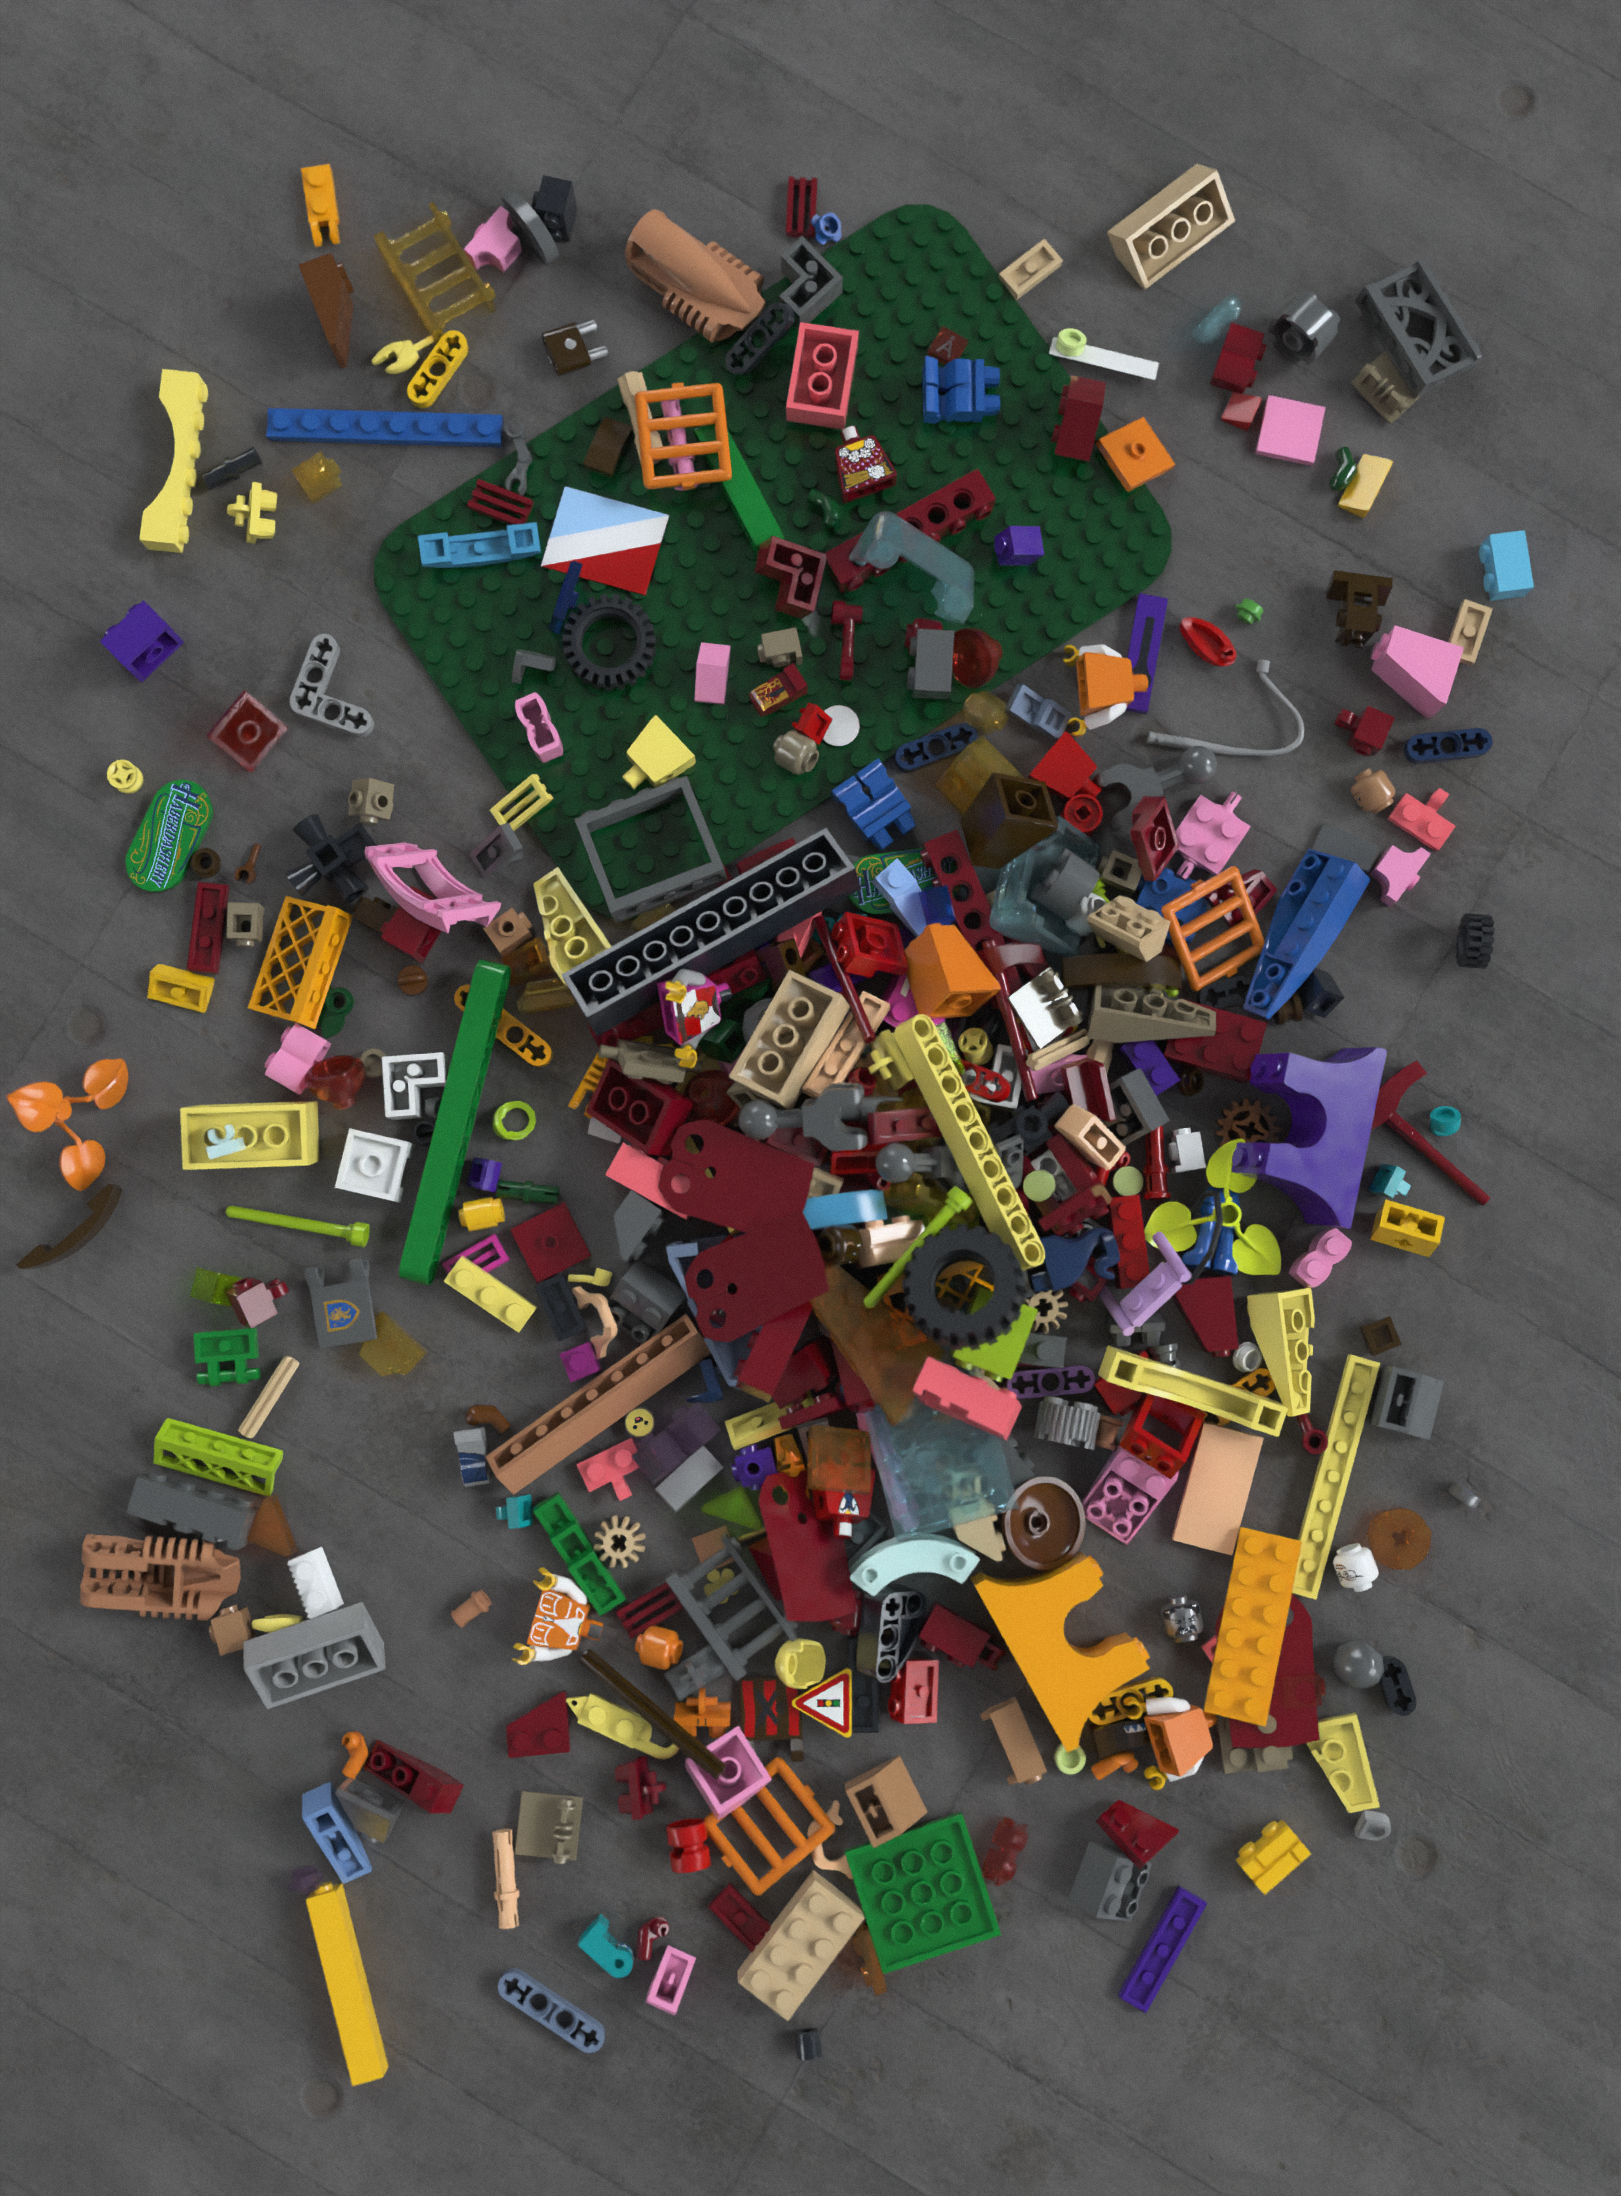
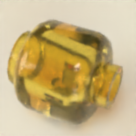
(985, 712)

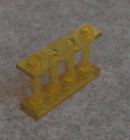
(421, 297)

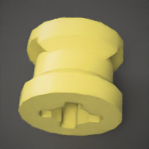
(121, 770)
(976, 1038)

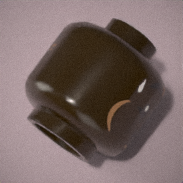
(840, 1244)

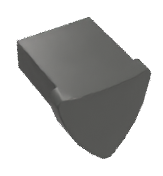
(528, 658)

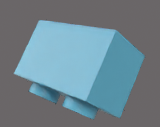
(1506, 565)

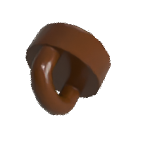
(413, 980)

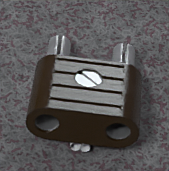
(567, 348)

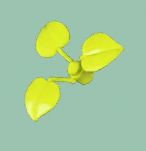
(1254, 1251)

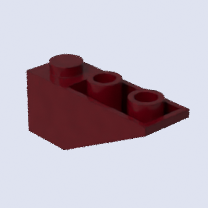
(414, 1778)

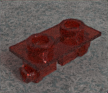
(1002, 1863)

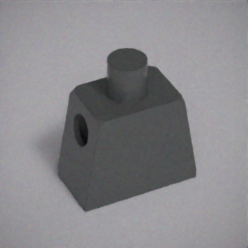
(1044, 1350)

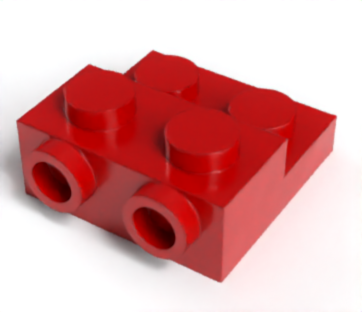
(869, 945)

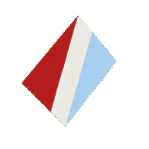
(608, 537)

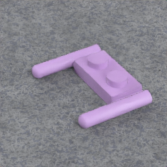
(1150, 1292)

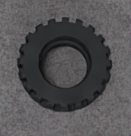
(958, 1246)

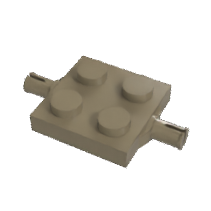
(648, 1060)

